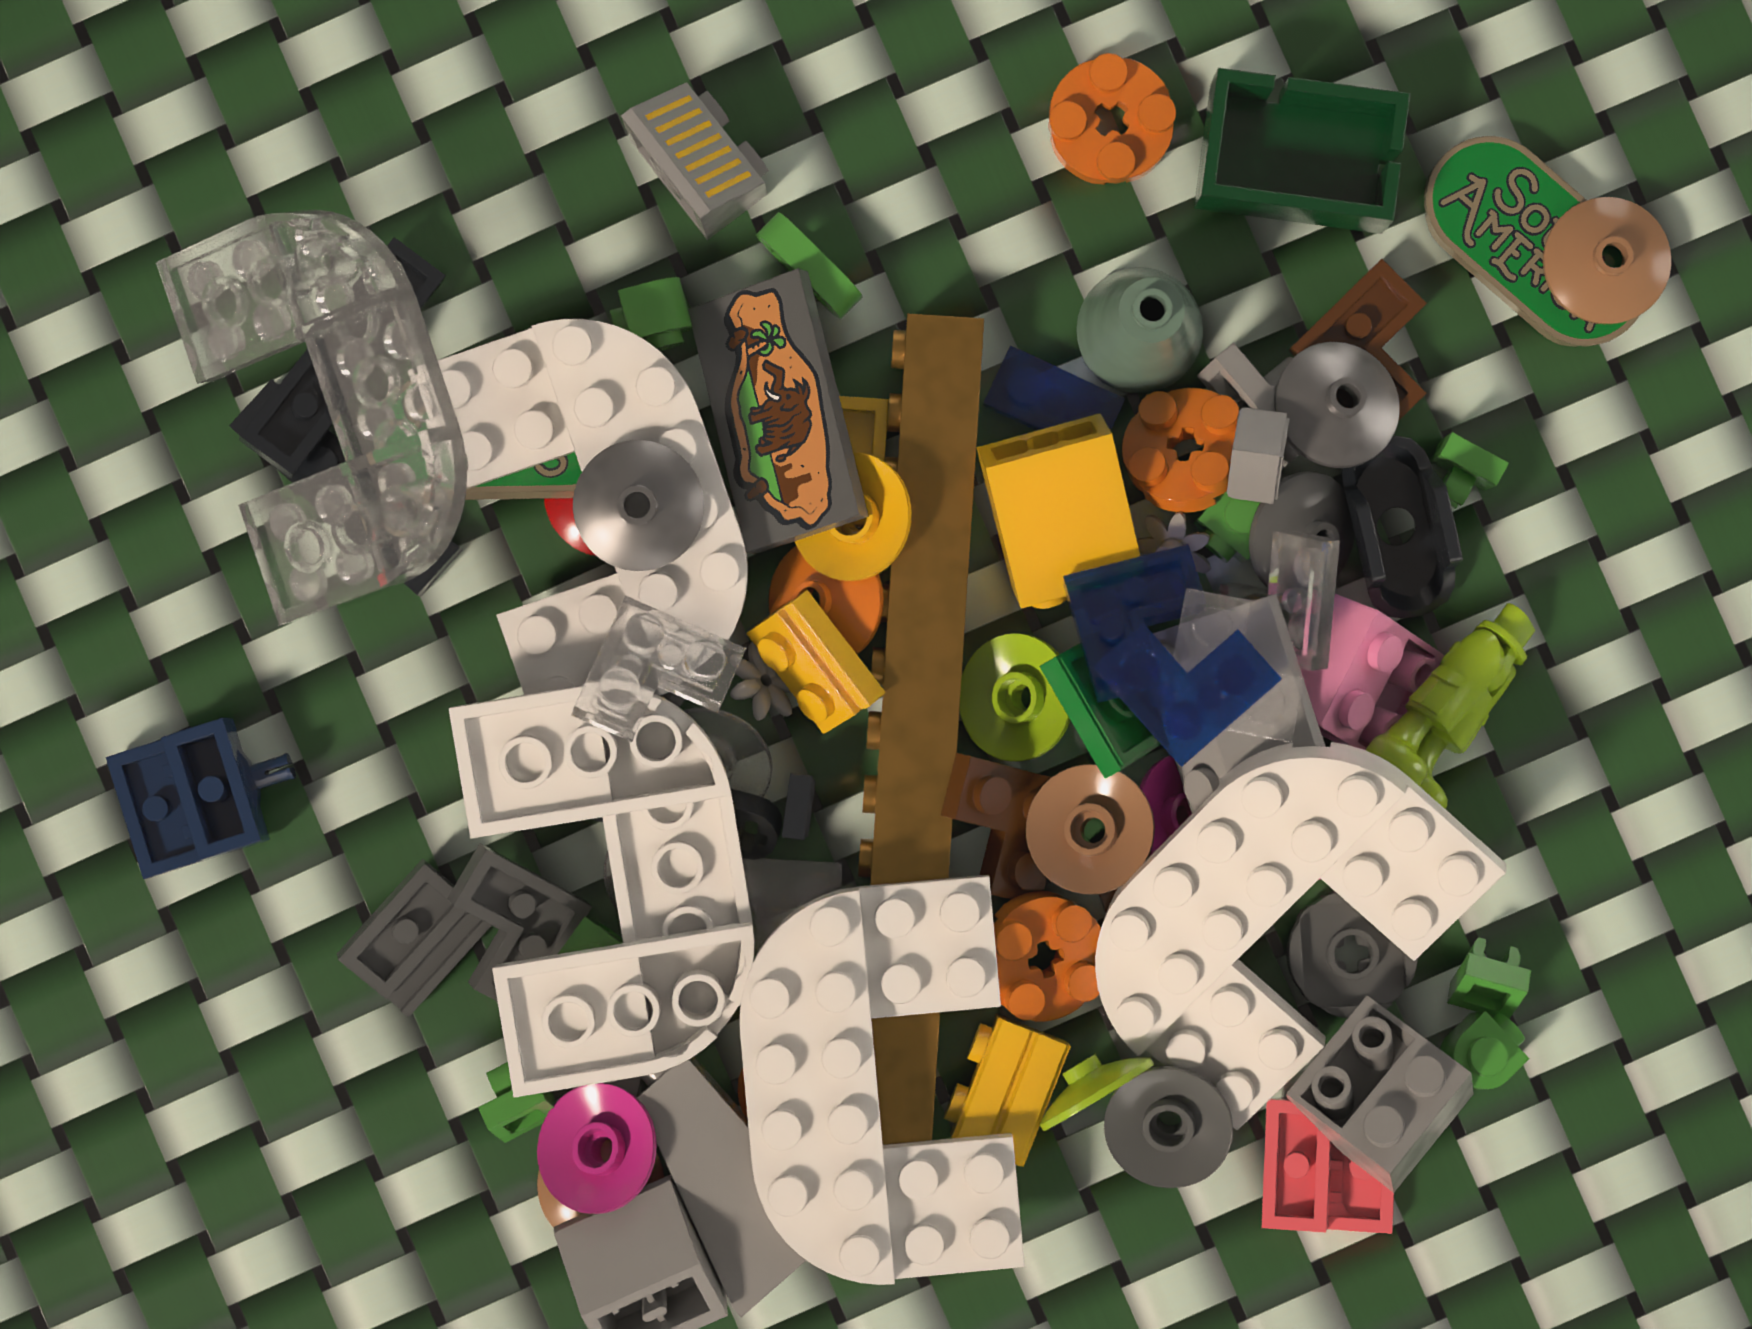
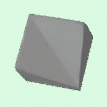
(1257, 455)

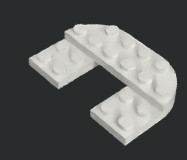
(579, 392)
(1235, 868)
(673, 876)
(814, 1090)

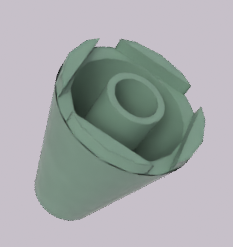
(1125, 346)

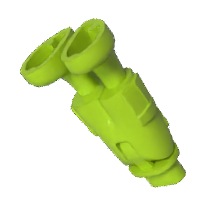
(1456, 699)

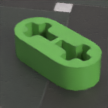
(797, 251)

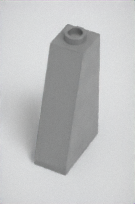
(711, 1163)

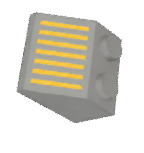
(696, 157)

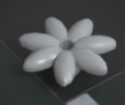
(1174, 536)
(761, 685)

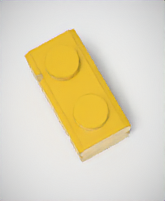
(1009, 1085)

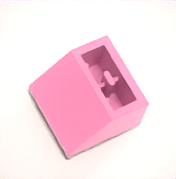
(1368, 674)

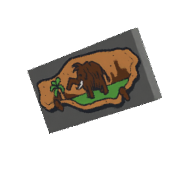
(777, 412)

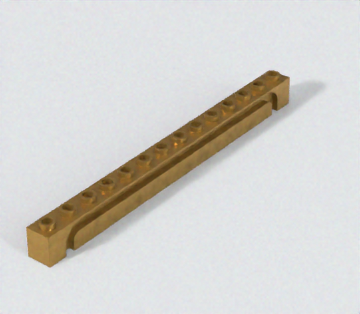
(922, 668)

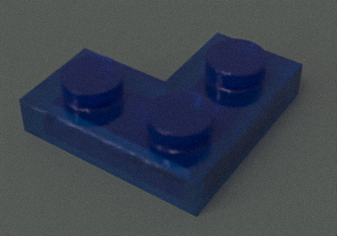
(1046, 395)
(1123, 595)
(1180, 706)

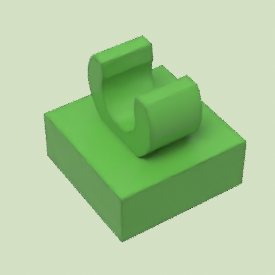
(1466, 467)
(1489, 983)
(509, 1115)

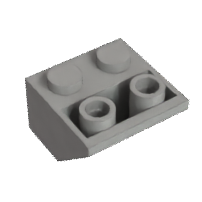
(1381, 1093)
(641, 1265)

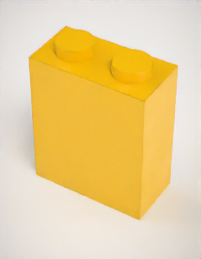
(1057, 506)

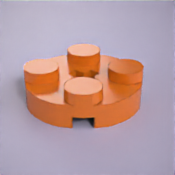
(1111, 83)
(1163, 423)
(1071, 975)

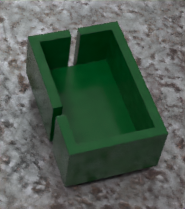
(1302, 157)

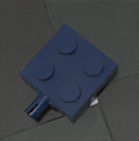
(193, 796)

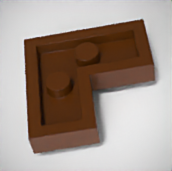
(1369, 319)
(1000, 800)

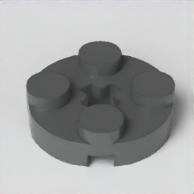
(1323, 979)

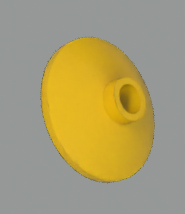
(863, 553)

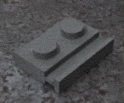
(412, 939)

